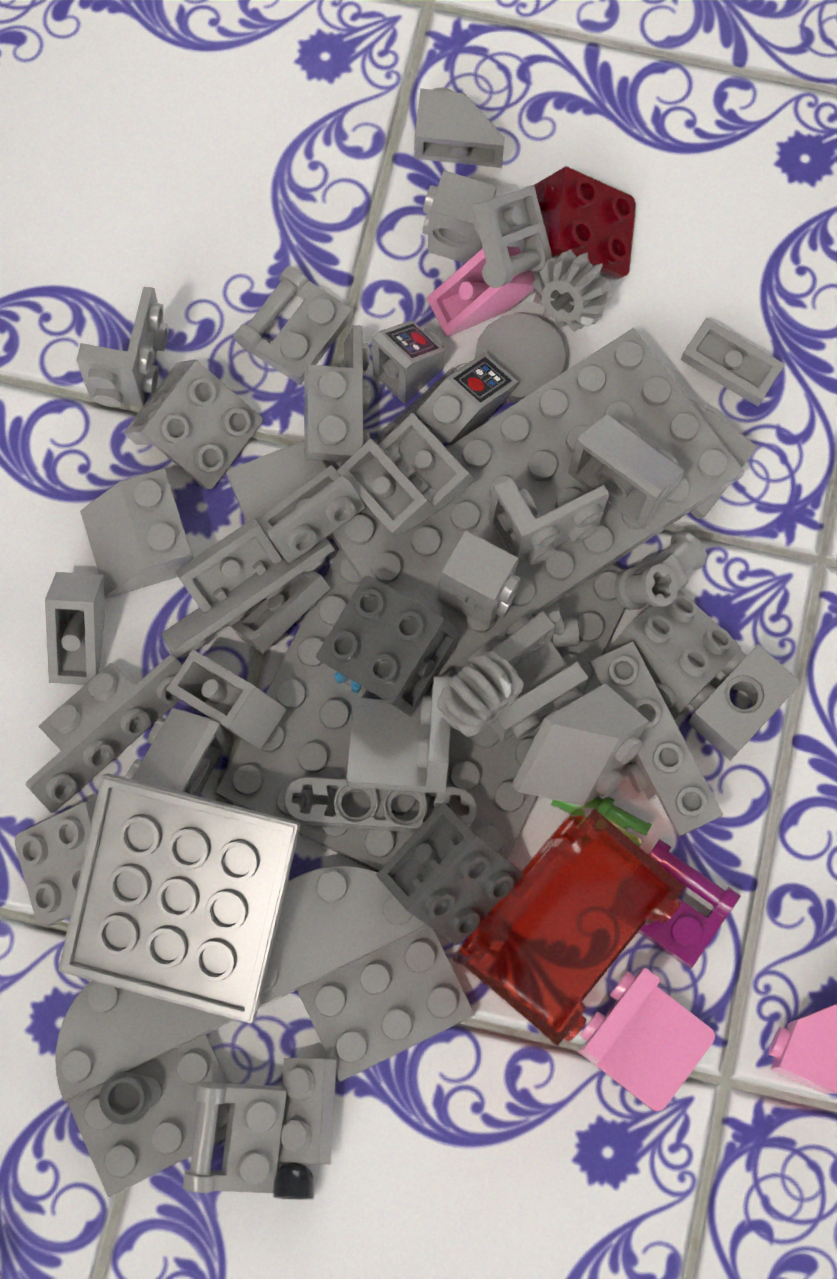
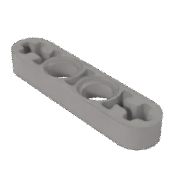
(379, 814)

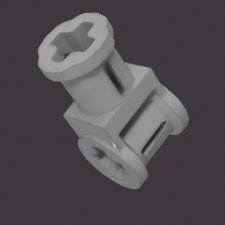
(661, 576)

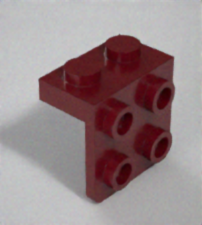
(588, 218)

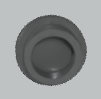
(125, 1098)

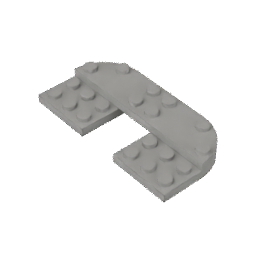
(350, 951)

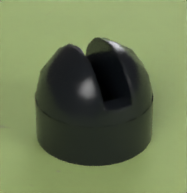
(294, 1182)

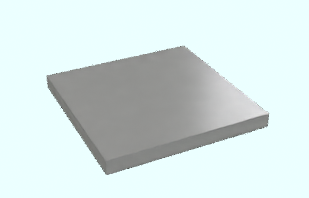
(179, 897)

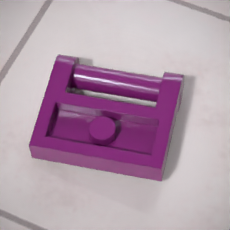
(688, 930)

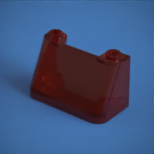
(568, 922)

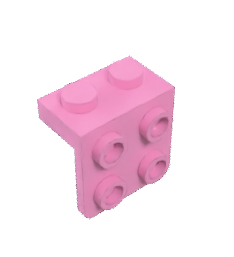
(646, 1040)

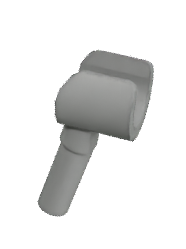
(566, 630)

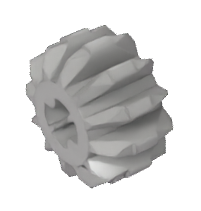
(572, 290)
(480, 693)

